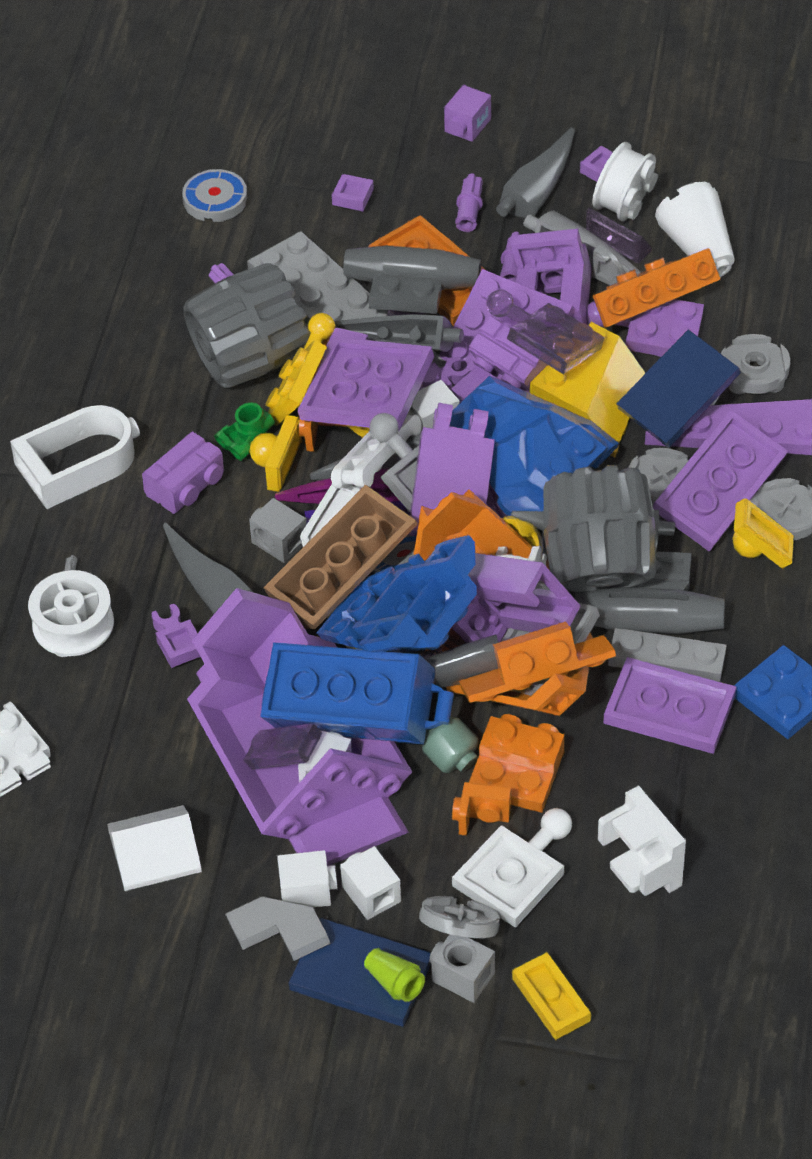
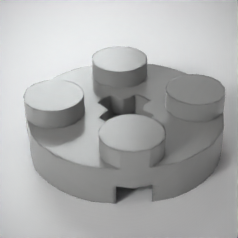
(773, 364)

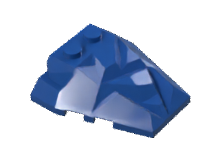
(531, 442)
(407, 606)

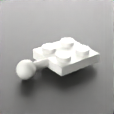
(513, 872)

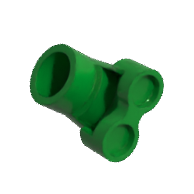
(250, 422)

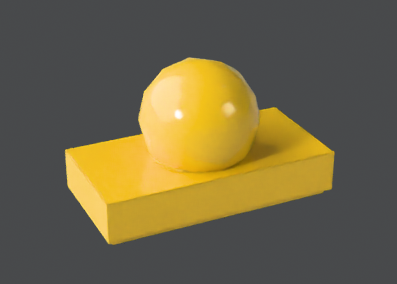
(277, 452)
(760, 534)

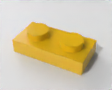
(551, 996)

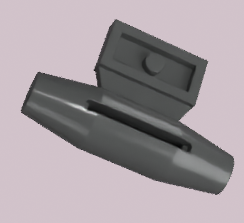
(409, 276)
(659, 604)

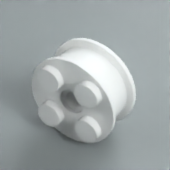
(625, 182)
(71, 613)

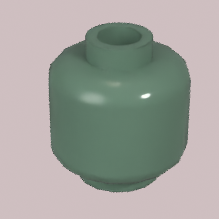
(451, 746)

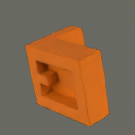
(483, 803)

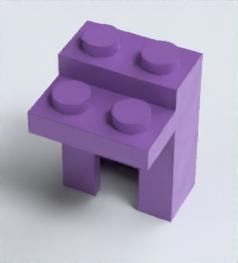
(555, 264)
(510, 600)

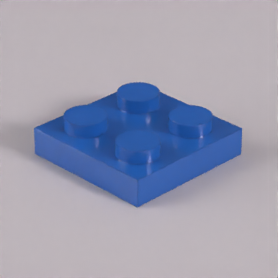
(779, 691)

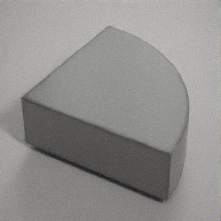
(605, 266)

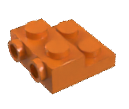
(519, 759)

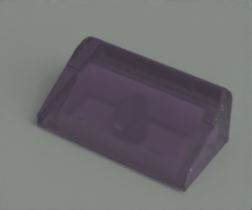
(617, 236)

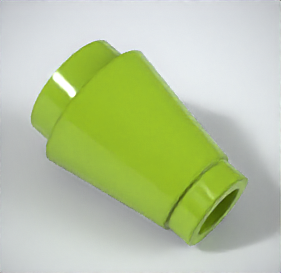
(397, 976)

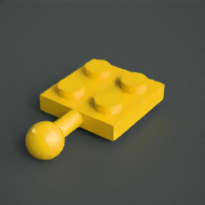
(299, 372)

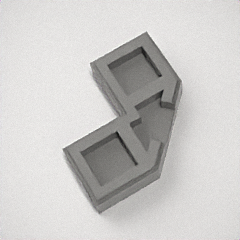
(267, 917)

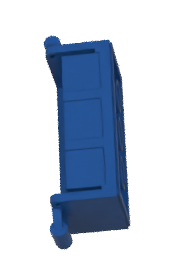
(353, 692)

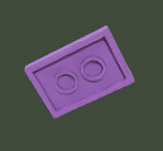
(670, 705)

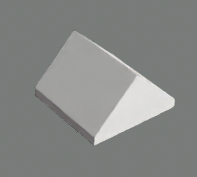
(154, 847)

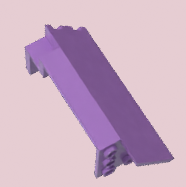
(345, 795)

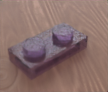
(282, 746)

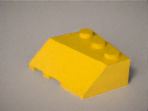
(594, 385)

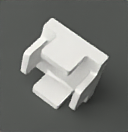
(654, 845)

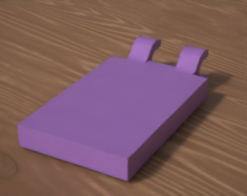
(451, 460)

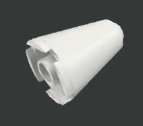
(697, 223)

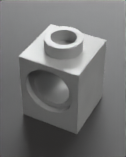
(277, 529)
(465, 980)

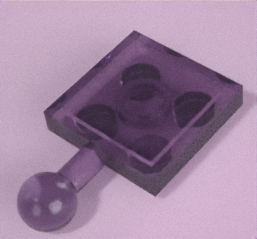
(547, 332)

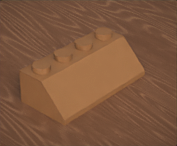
(340, 556)

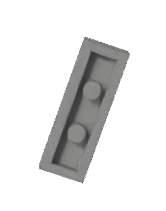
(675, 653)

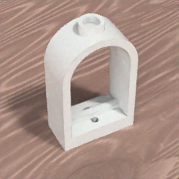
(64, 432)

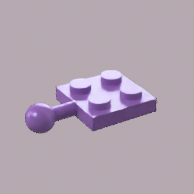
(658, 327)

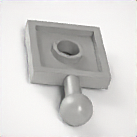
(402, 475)

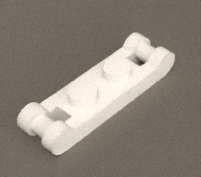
(369, 456)

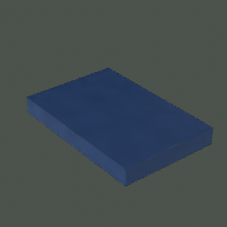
(678, 388)
(339, 974)

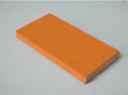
(422, 234)

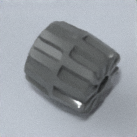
(246, 324)
(600, 528)

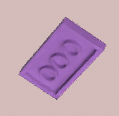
(719, 474)

